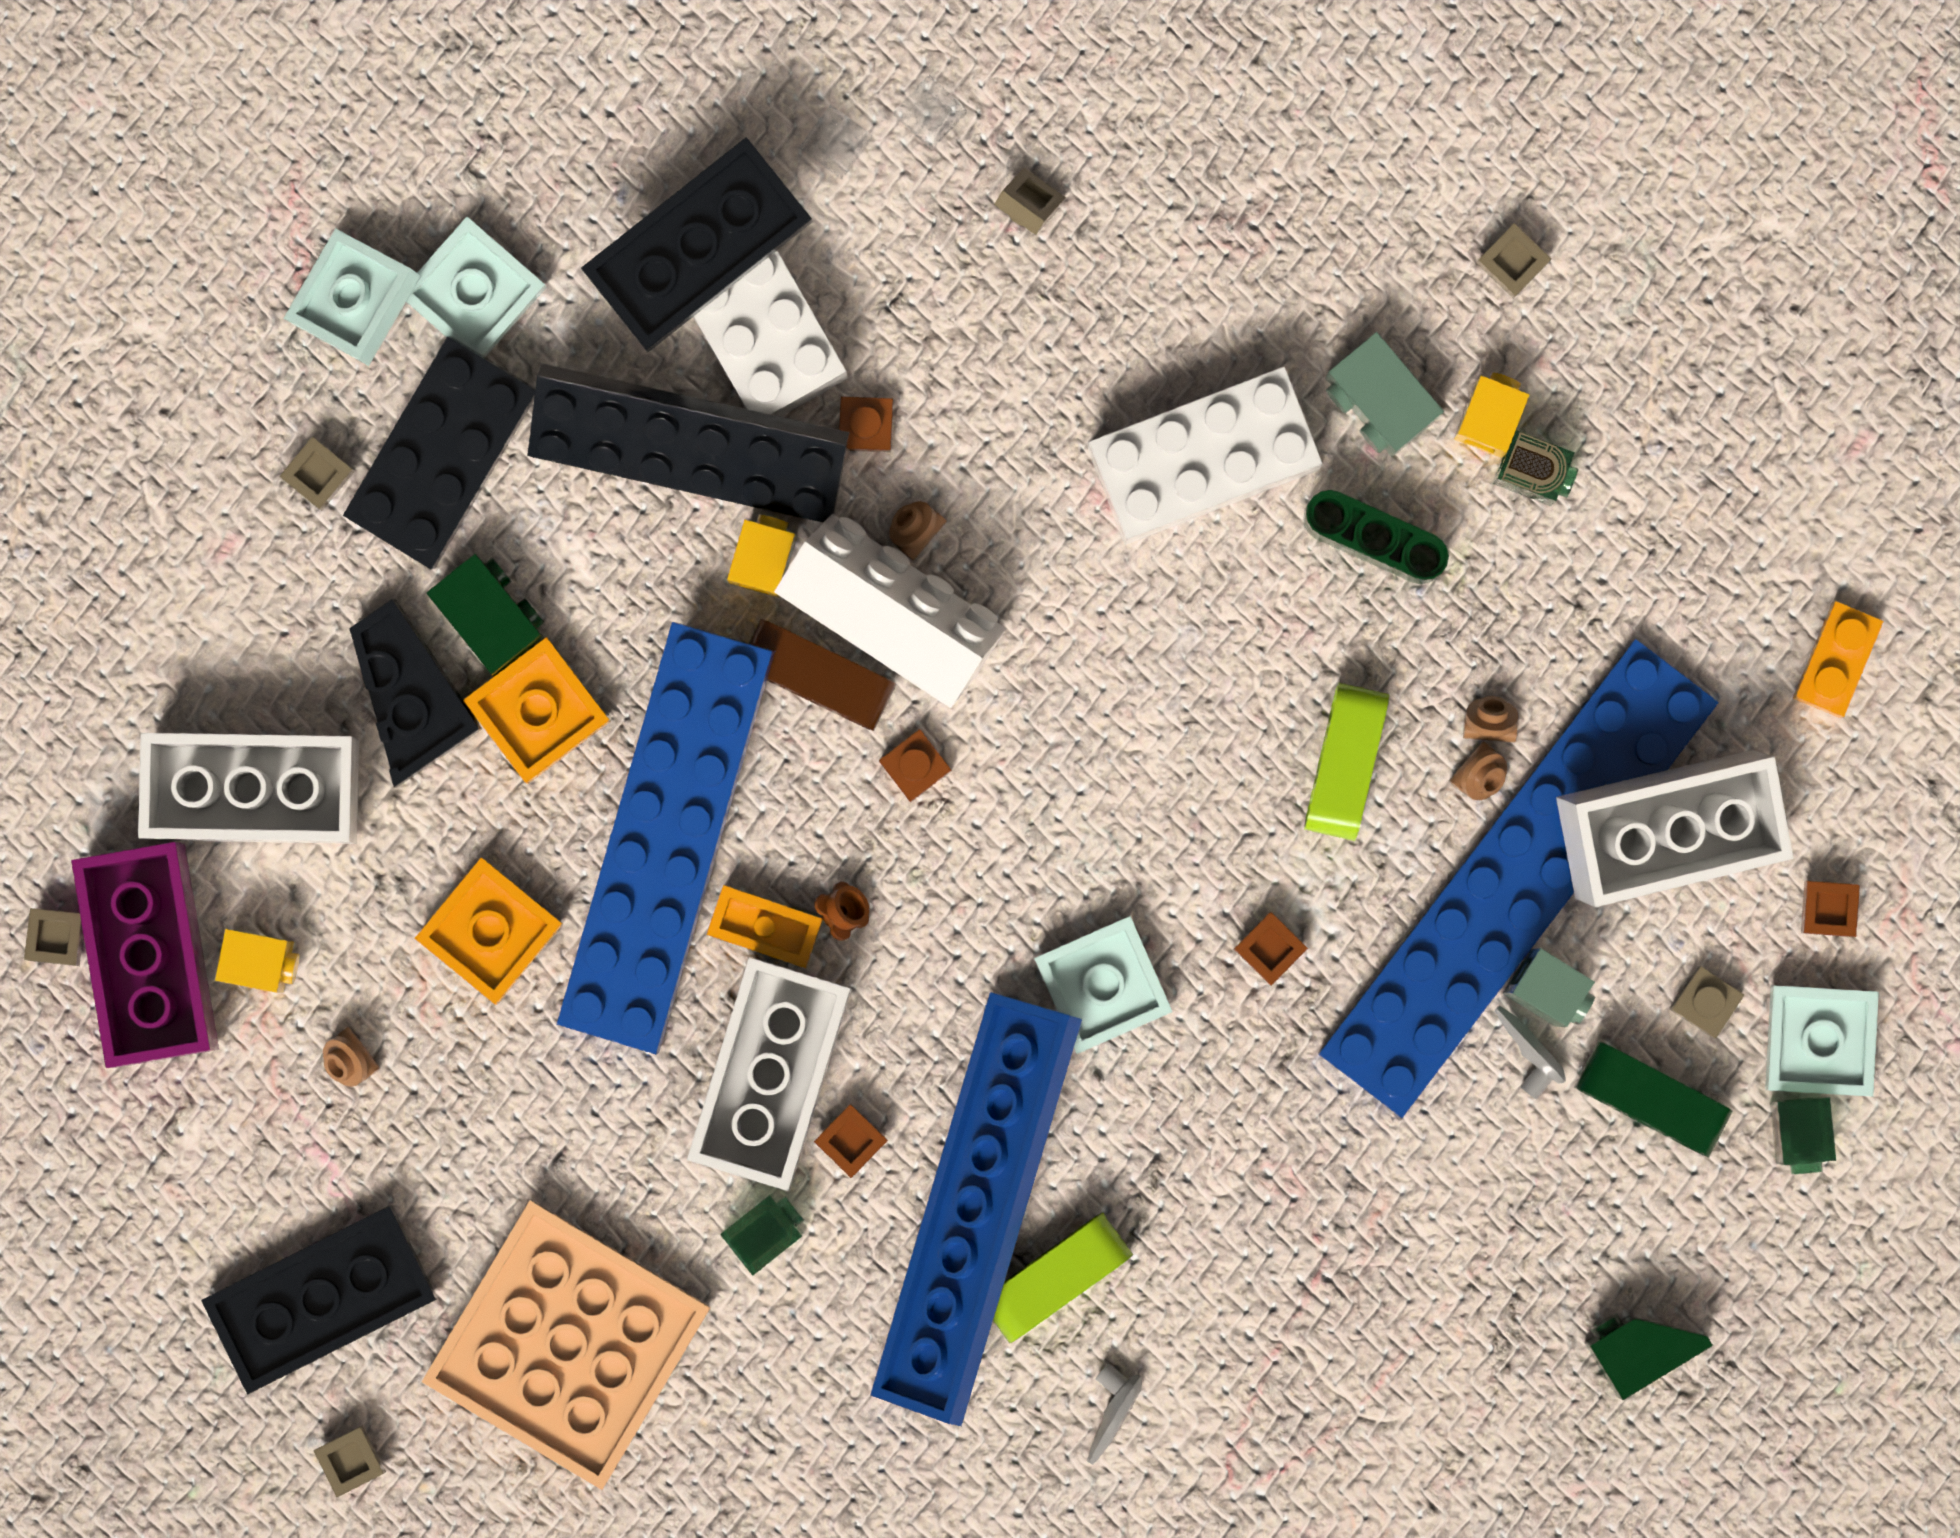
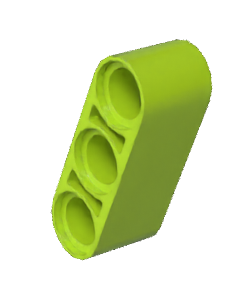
(1346, 761)
(1059, 1276)

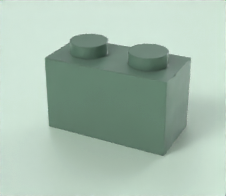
(1382, 396)
(1551, 989)

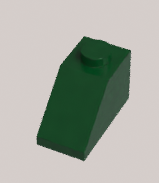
(1640, 1351)

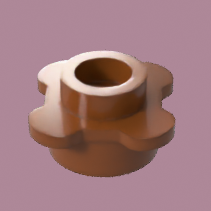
(843, 910)

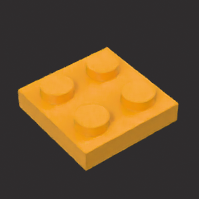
(536, 710)
(489, 931)

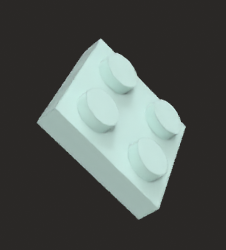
(474, 289)
(352, 297)
(1104, 983)
(1821, 1040)

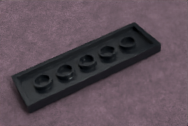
(687, 443)

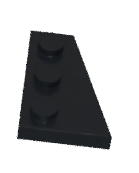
(411, 695)

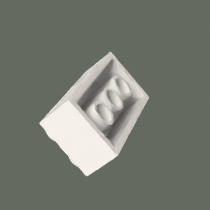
(770, 341)
(1204, 455)
(891, 609)
(248, 788)
(1674, 828)
(769, 1074)

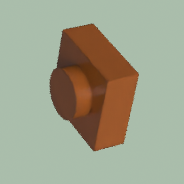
(868, 423)
(915, 765)
(1830, 909)
(1270, 948)
(850, 1140)

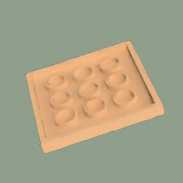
(566, 1344)

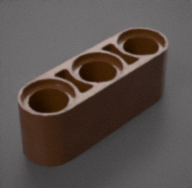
(824, 676)

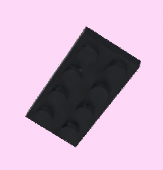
(697, 244)
(441, 453)
(319, 1299)

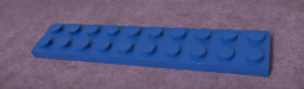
(1509, 885)

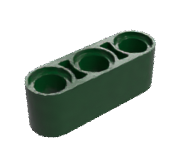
(1401, 534)
(1653, 1099)

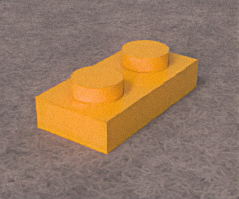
(1838, 659)
(764, 926)

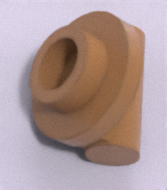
(915, 527)
(1491, 720)
(1481, 773)
(348, 1059)

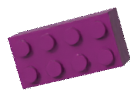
(145, 955)

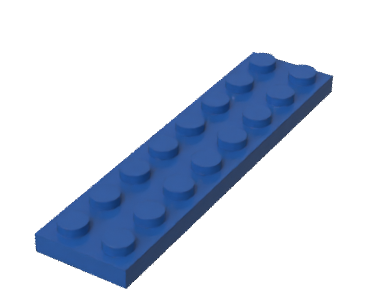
(665, 837)
(975, 1208)

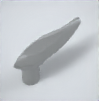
(1532, 1049)
(1125, 1395)

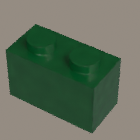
(486, 614)

